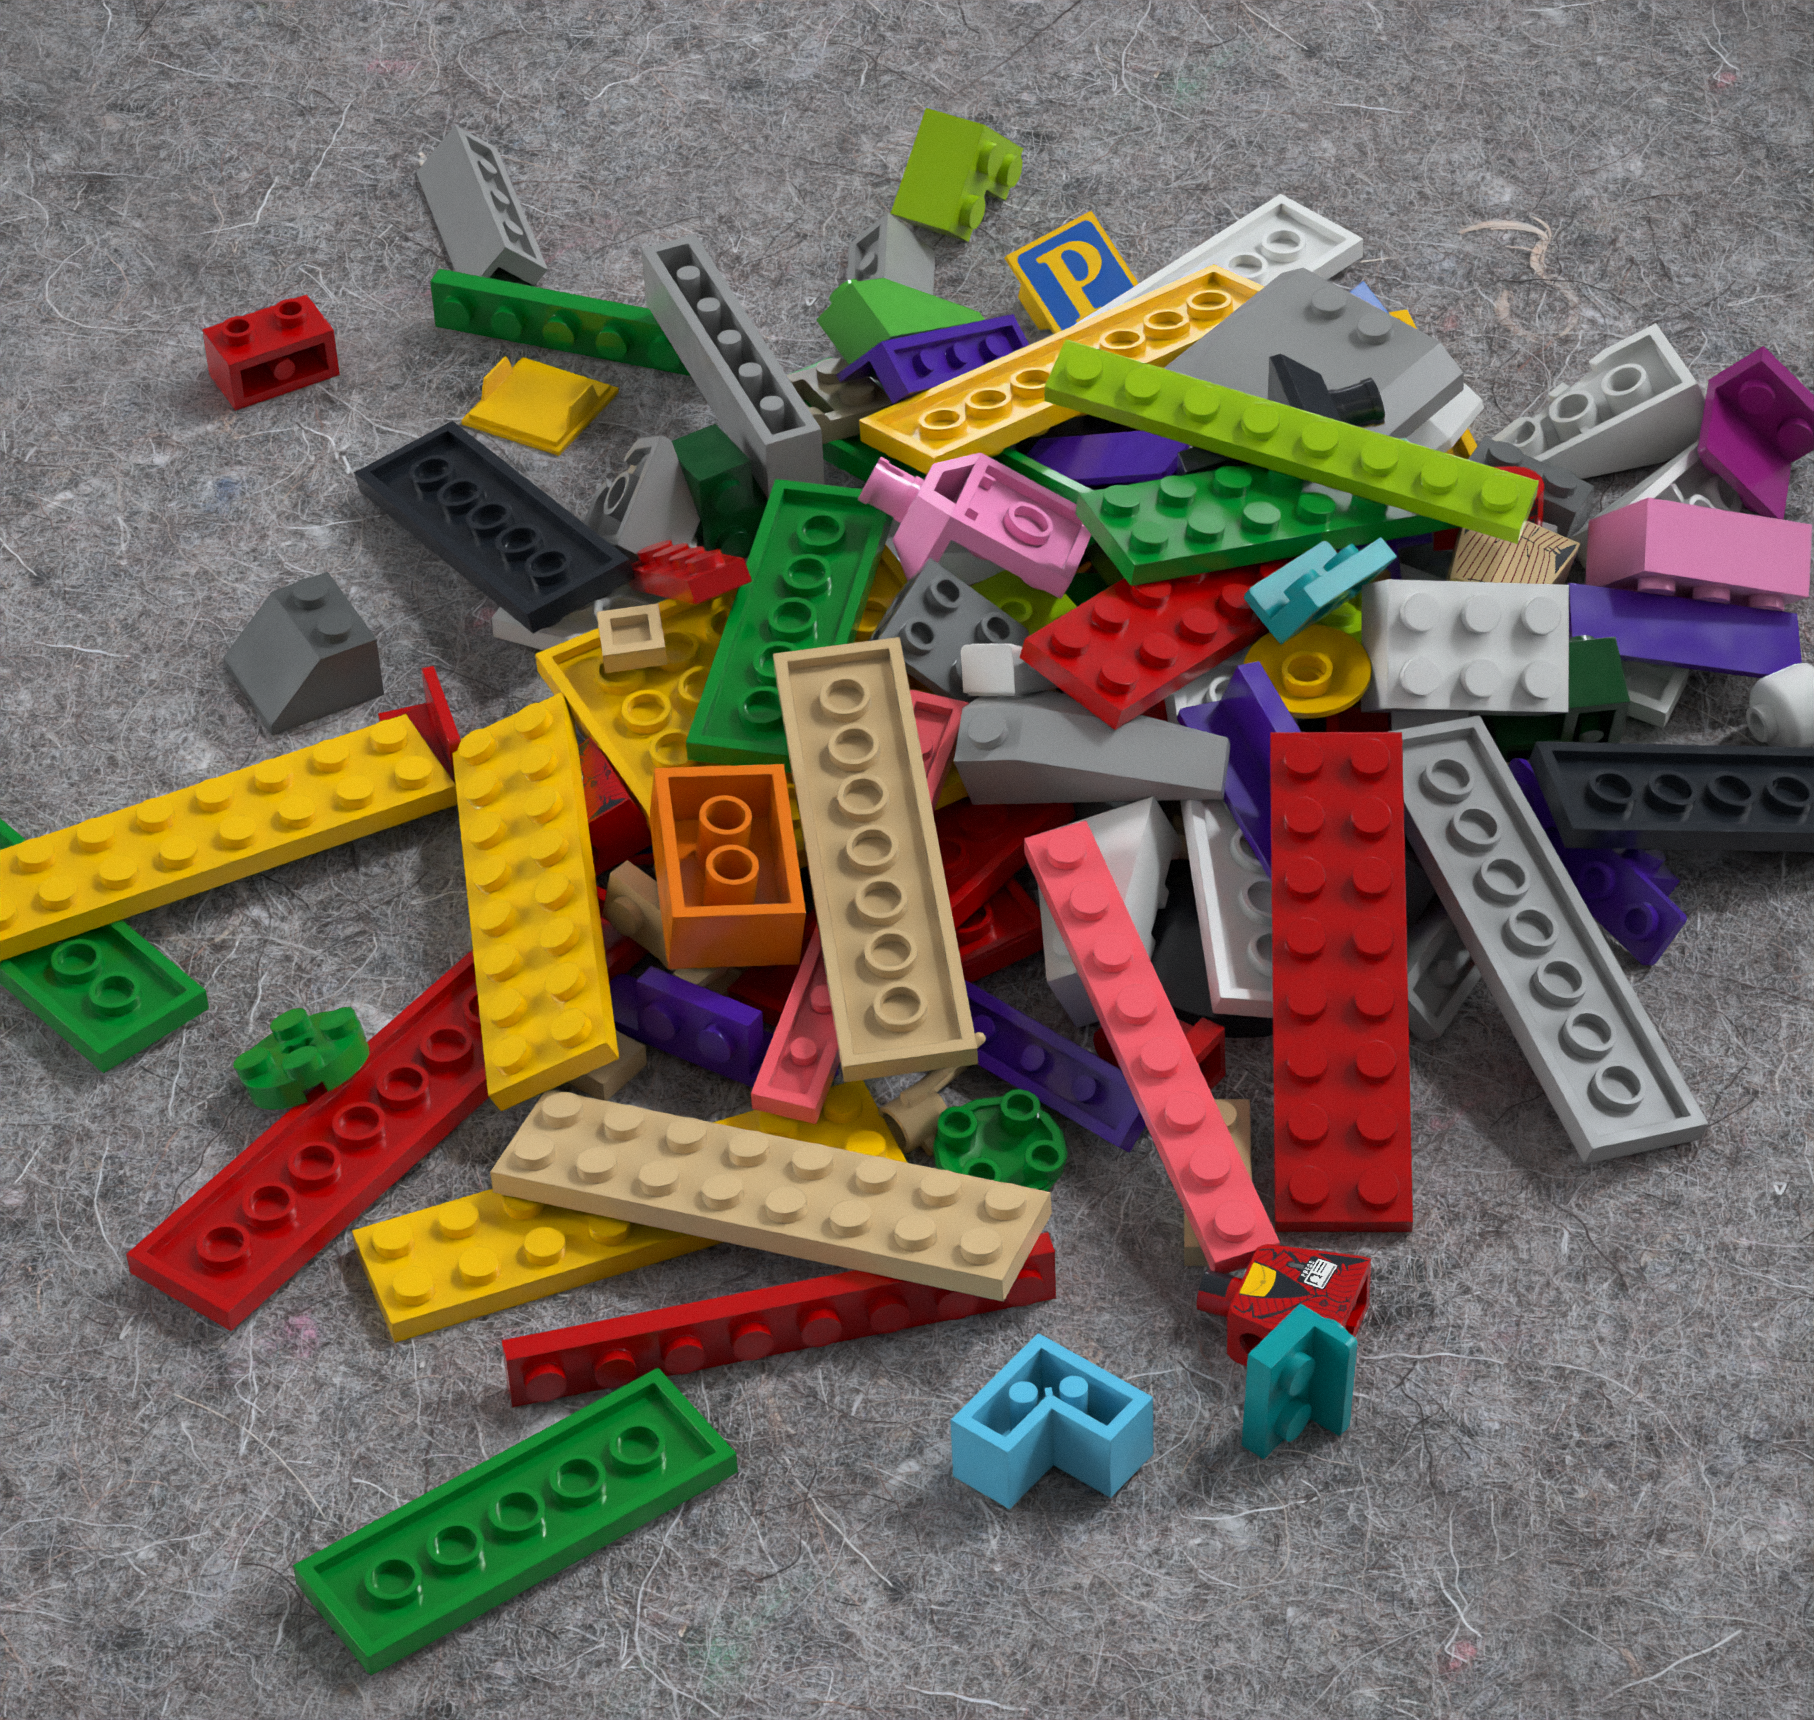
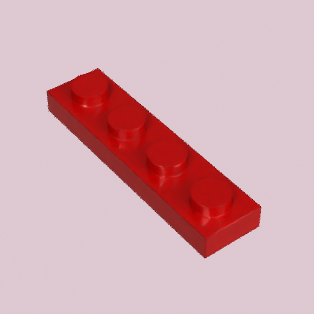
(687, 572)

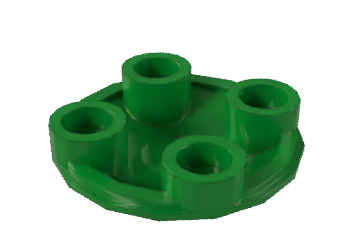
(1002, 1141)

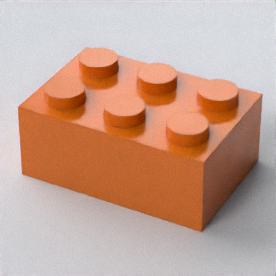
(726, 866)

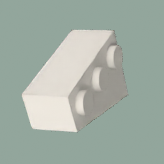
(1138, 851)

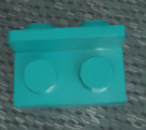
(1315, 586)
(1297, 1376)

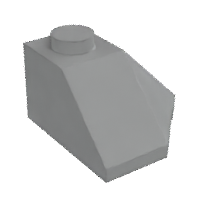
(645, 501)

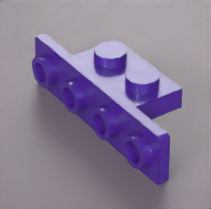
(1619, 886)
(691, 1023)

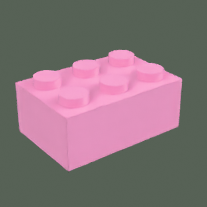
(1700, 554)

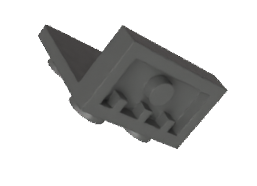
(934, 621)

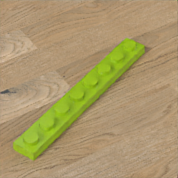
(1291, 441)

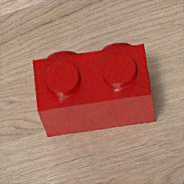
(271, 352)

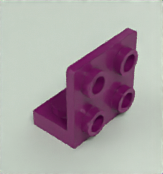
(1755, 428)

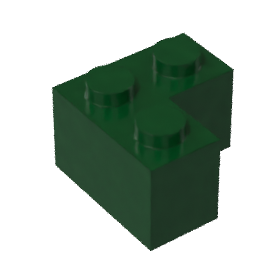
(722, 491)
(1595, 704)

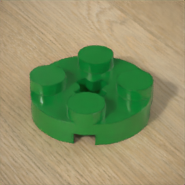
(301, 1055)

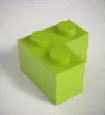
(952, 171)

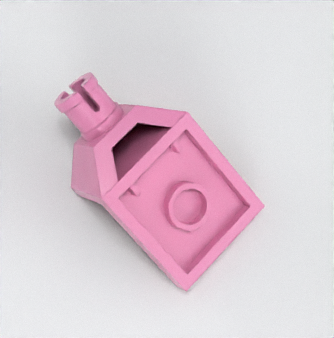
(984, 510)

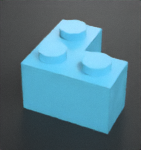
(1046, 1413)

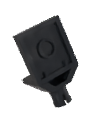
(1305, 390)

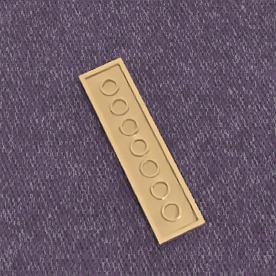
(874, 861)
(774, 1194)

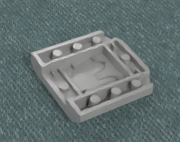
(1333, 336)

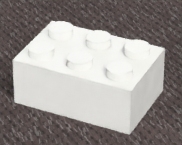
(1466, 647)

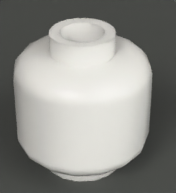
(1783, 707)

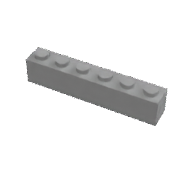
(731, 364)

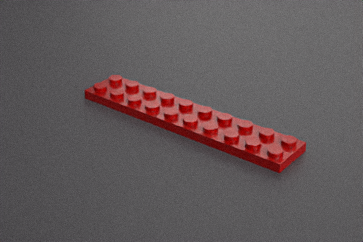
(333, 1153)

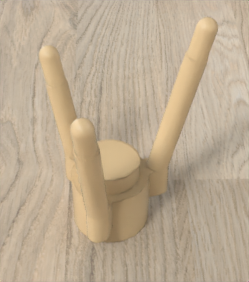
(916, 1110)

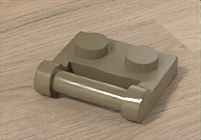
(835, 404)

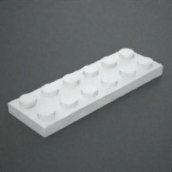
(1261, 247)

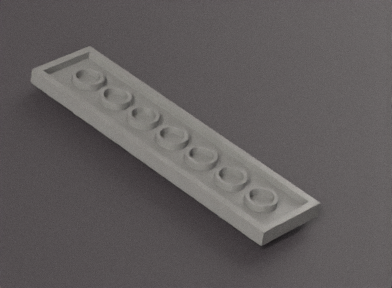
(1540, 947)

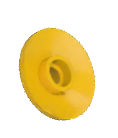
(1315, 670)

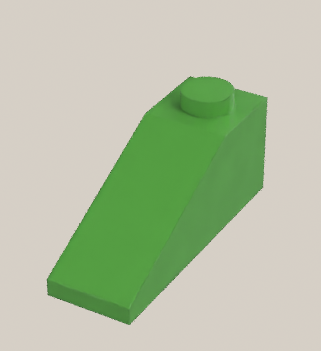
(885, 310)

